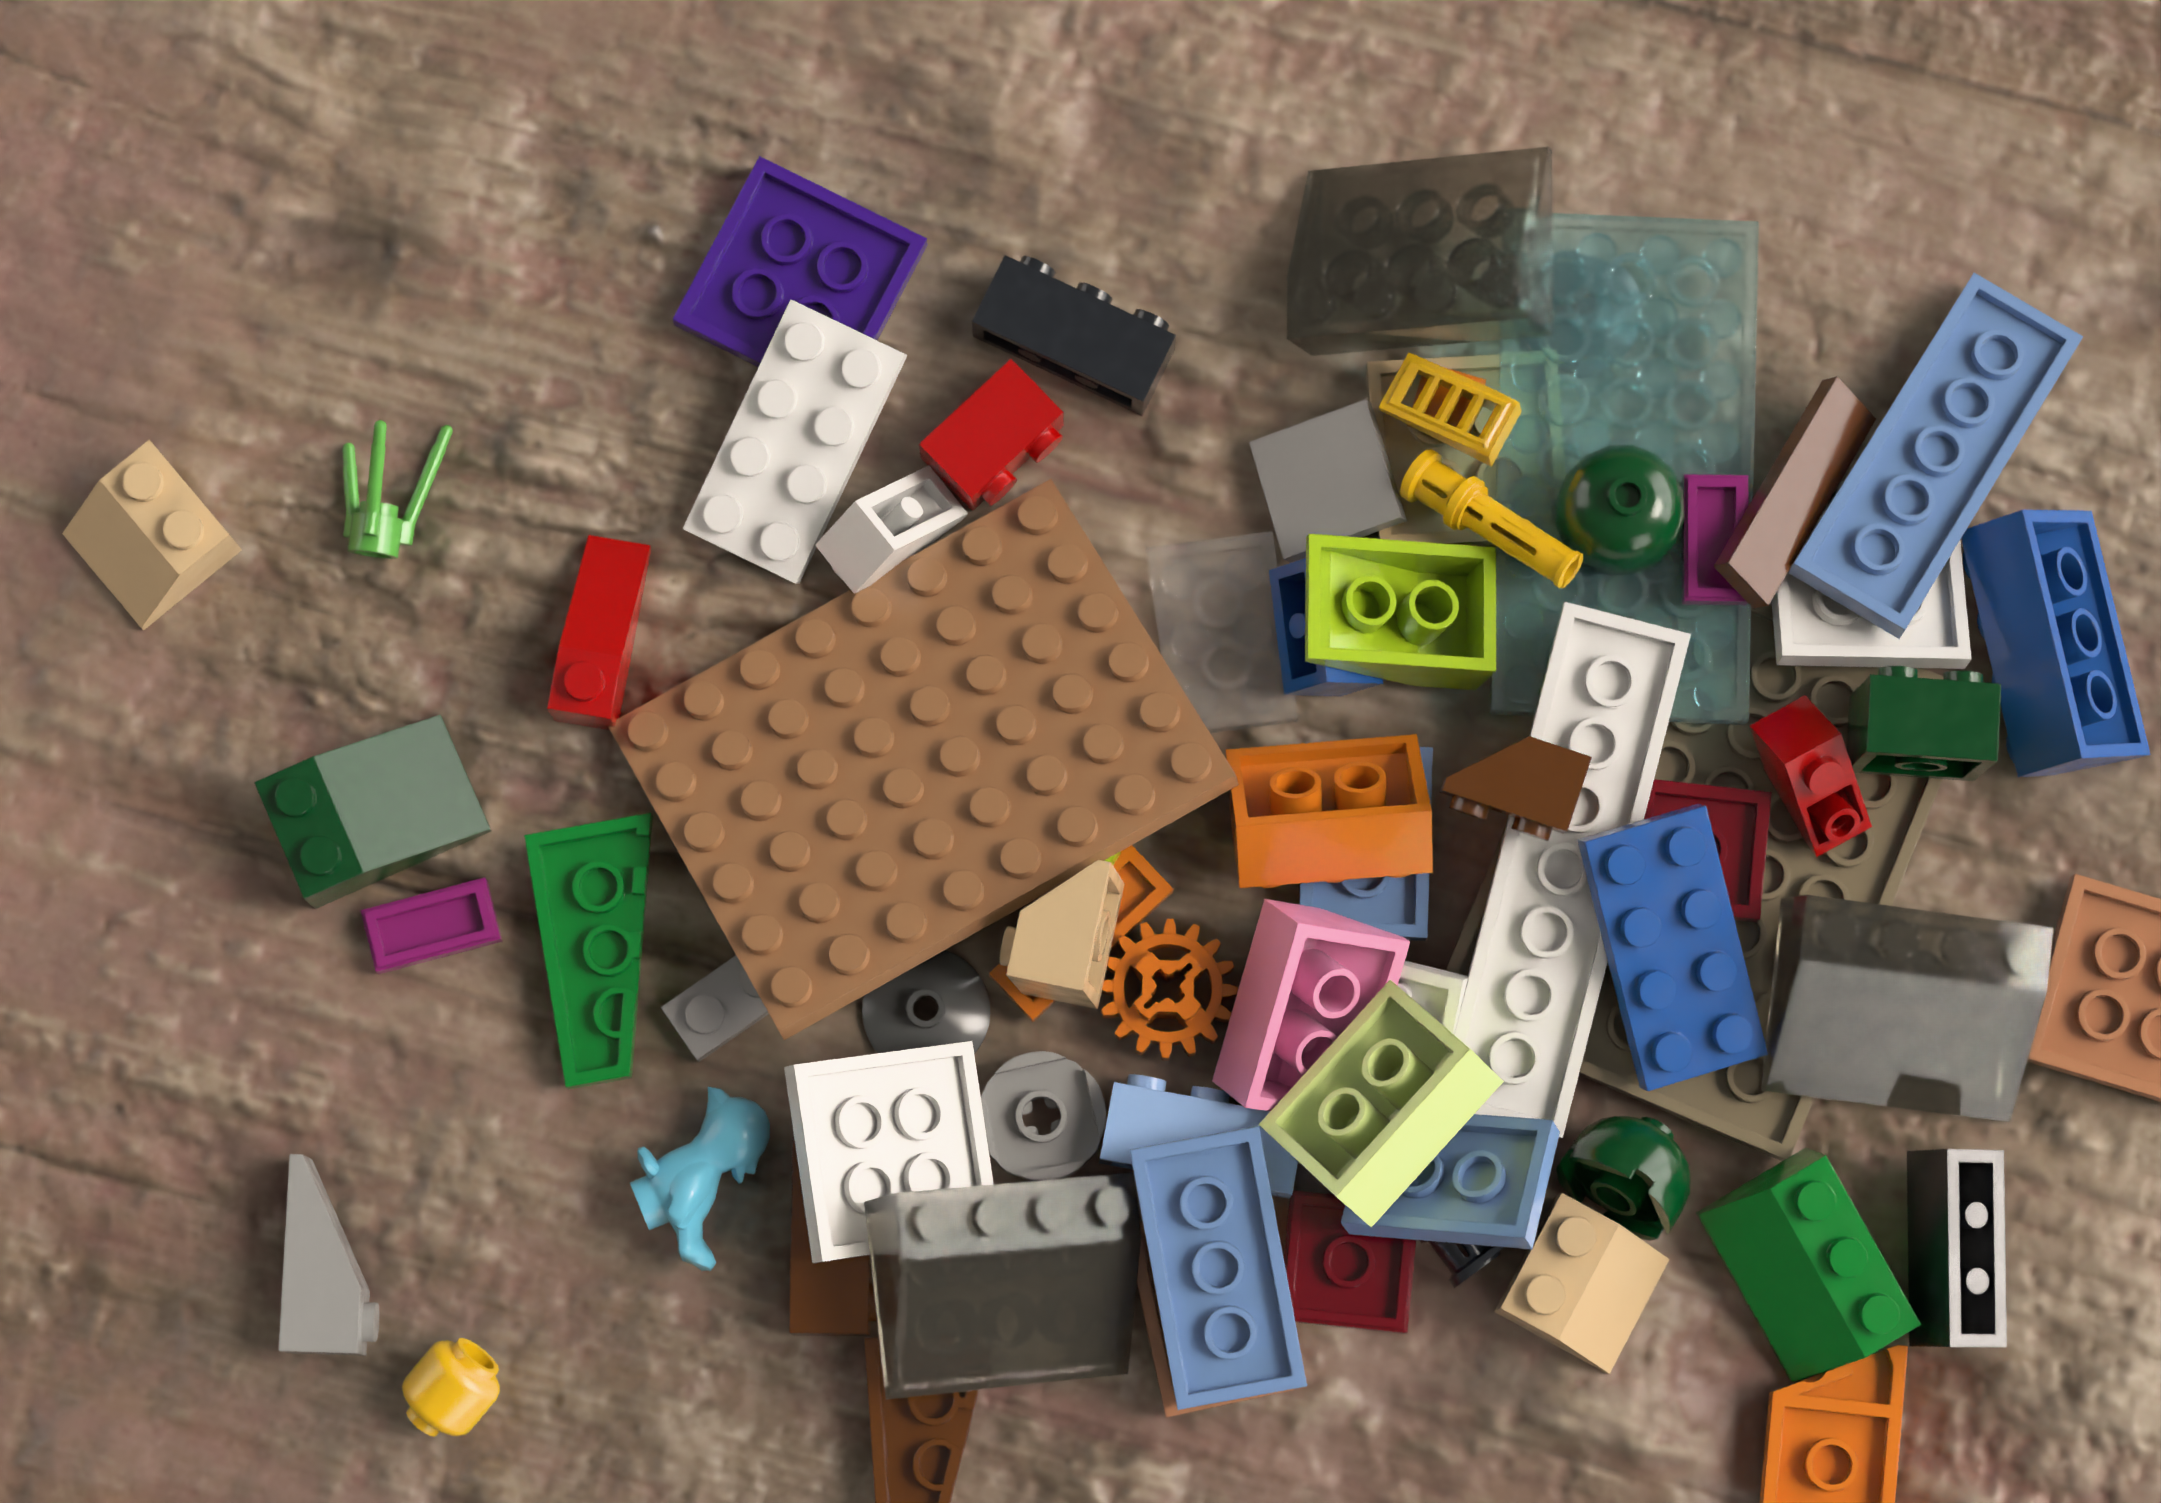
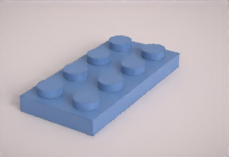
(1218, 1267)

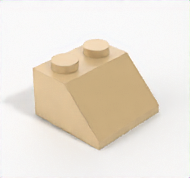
(148, 535)
(1066, 938)
(1582, 1283)

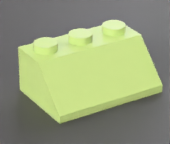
(1381, 1103)

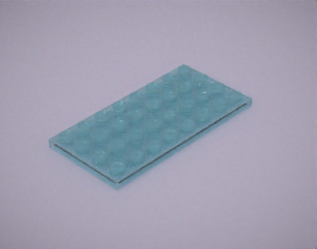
(1647, 355)

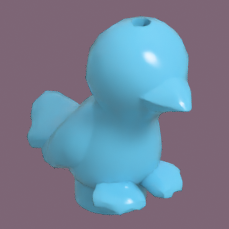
(686, 1180)

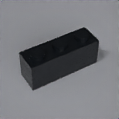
(1074, 333)
(1957, 1247)

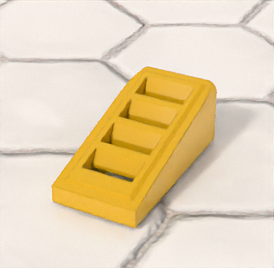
(1496, 430)

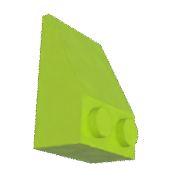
(1402, 610)

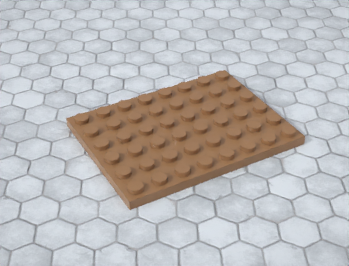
(921, 758)

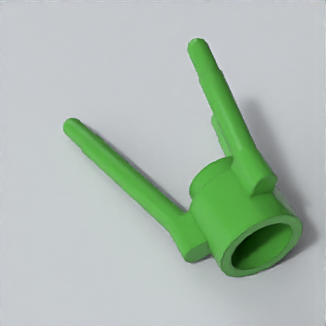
(374, 525)

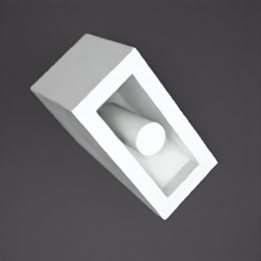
(889, 527)

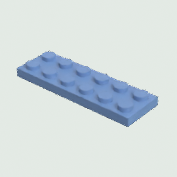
(1935, 455)

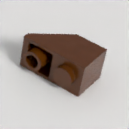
(1526, 781)

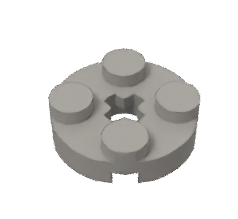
(1062, 1086)

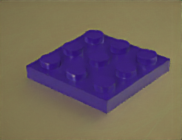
(797, 245)

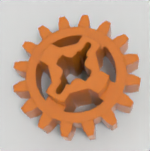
(1188, 1010)

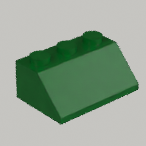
(1808, 1266)

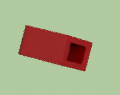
(1811, 774)

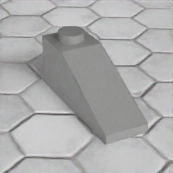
(322, 1284)

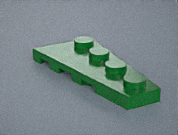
(591, 927)

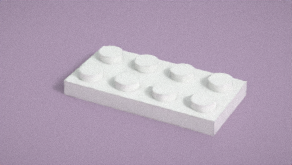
(794, 441)

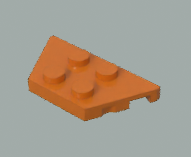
(1837, 1434)

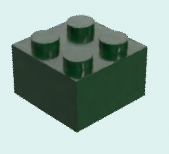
(1924, 724)

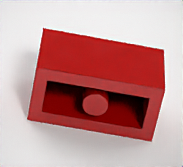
(993, 436)

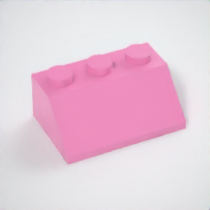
(1298, 994)

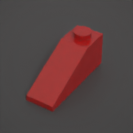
(599, 634)

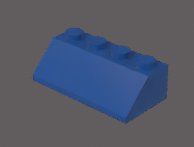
(2054, 641)

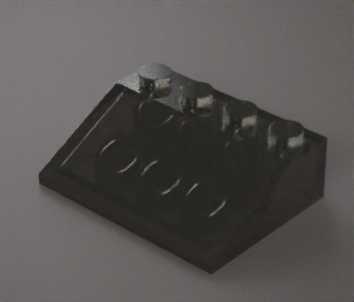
(1423, 253)
(1903, 1006)
(1004, 1283)

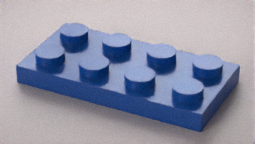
(1672, 947)

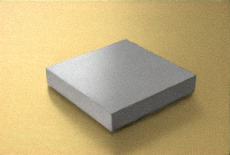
(1327, 478)

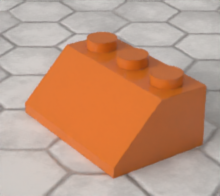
(1330, 811)

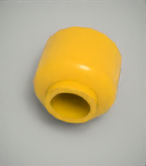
(451, 1388)

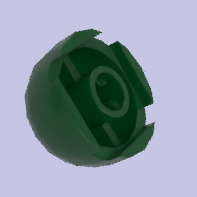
(1620, 509)
(1629, 1171)

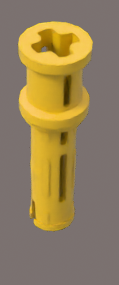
(1467, 505)

